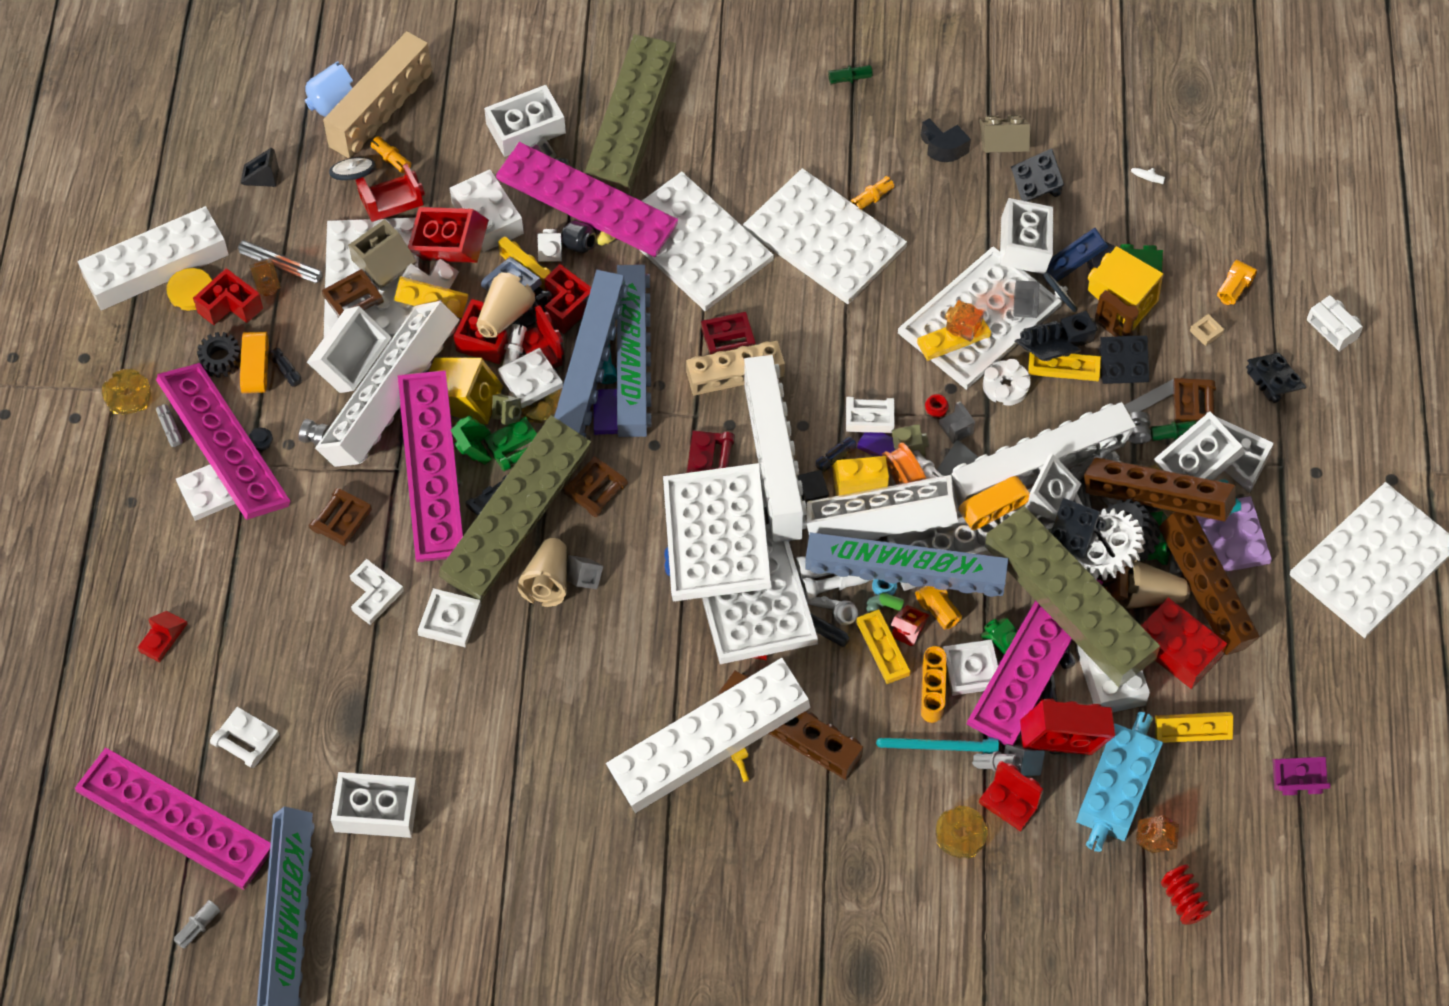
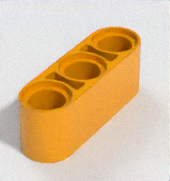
(254, 362)
(994, 502)
(929, 694)

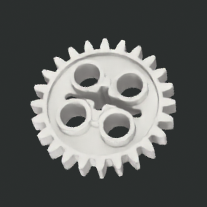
(1123, 538)

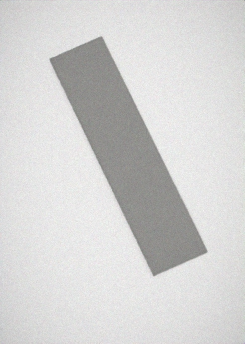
(1150, 398)

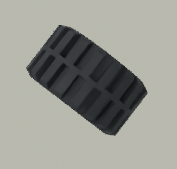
(1146, 522)

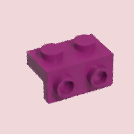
(1300, 774)

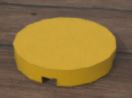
(185, 285)

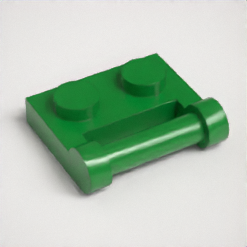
(508, 440)

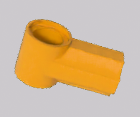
(1237, 280)
(939, 605)

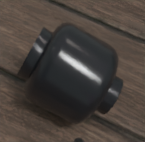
(578, 236)

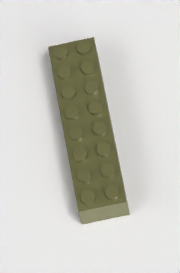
(632, 112)
(514, 509)
(1072, 596)

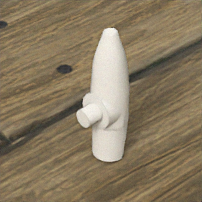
(1149, 175)
(823, 602)

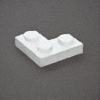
(441, 274)
(379, 594)

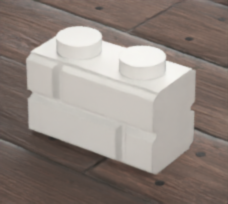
(1335, 322)

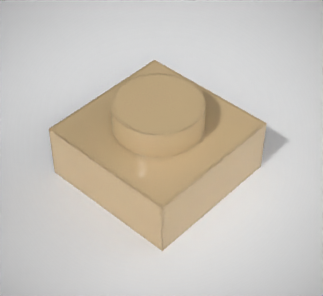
(1207, 330)

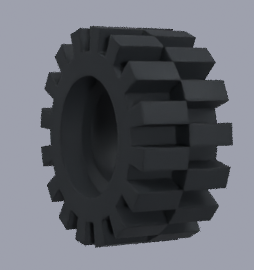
(215, 344)

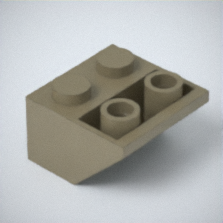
(1004, 134)
(381, 253)

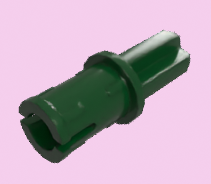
(849, 74)
(1170, 430)

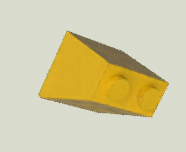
(1128, 279)
(469, 386)
(859, 474)

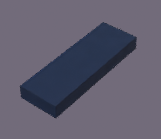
(1076, 254)

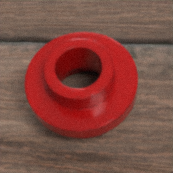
(938, 400)

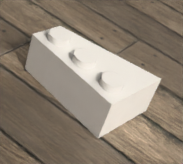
(1250, 464)

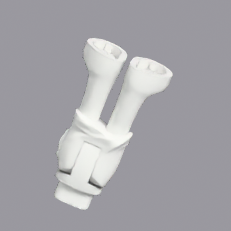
(813, 587)

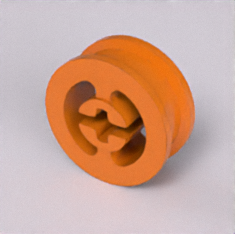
(903, 465)

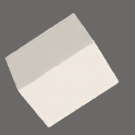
(1051, 487)

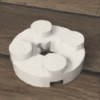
(1011, 371)

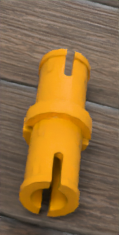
(390, 154)
(873, 193)

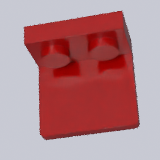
(544, 338)
(1012, 796)

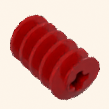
(1184, 895)

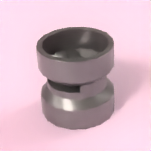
(312, 432)
(1141, 433)

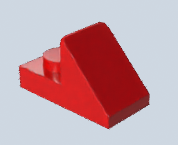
(909, 624)
(162, 635)

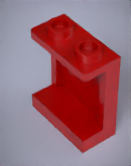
(391, 196)

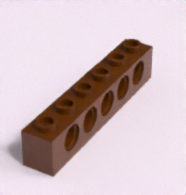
(1160, 489)
(1209, 581)
(817, 749)

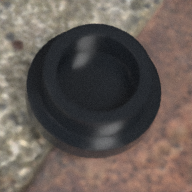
(261, 438)

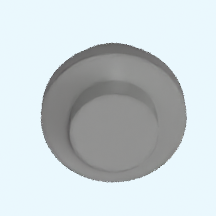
(845, 612)

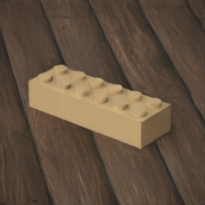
(378, 95)

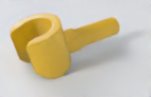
(737, 758)

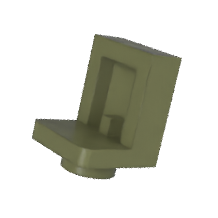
(506, 408)
(911, 437)

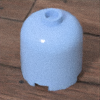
(328, 89)

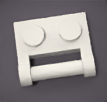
(869, 415)
(248, 730)

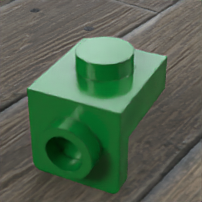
(1001, 633)

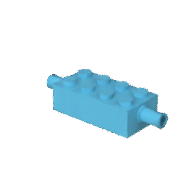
(1119, 782)

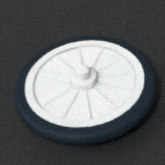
(352, 168)
(1060, 292)

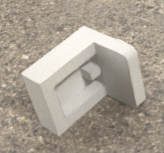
(549, 246)

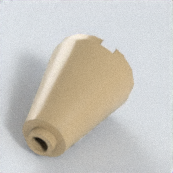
(504, 304)
(546, 574)
(1152, 586)

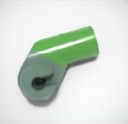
(882, 600)

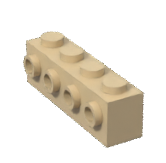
(726, 368)

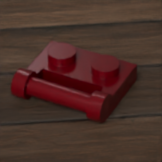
(725, 329)
(703, 449)

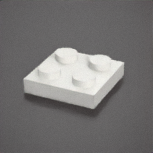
(530, 377)
(204, 492)
(449, 617)
(970, 666)

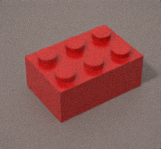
(448, 234)
(1185, 643)
(1067, 727)

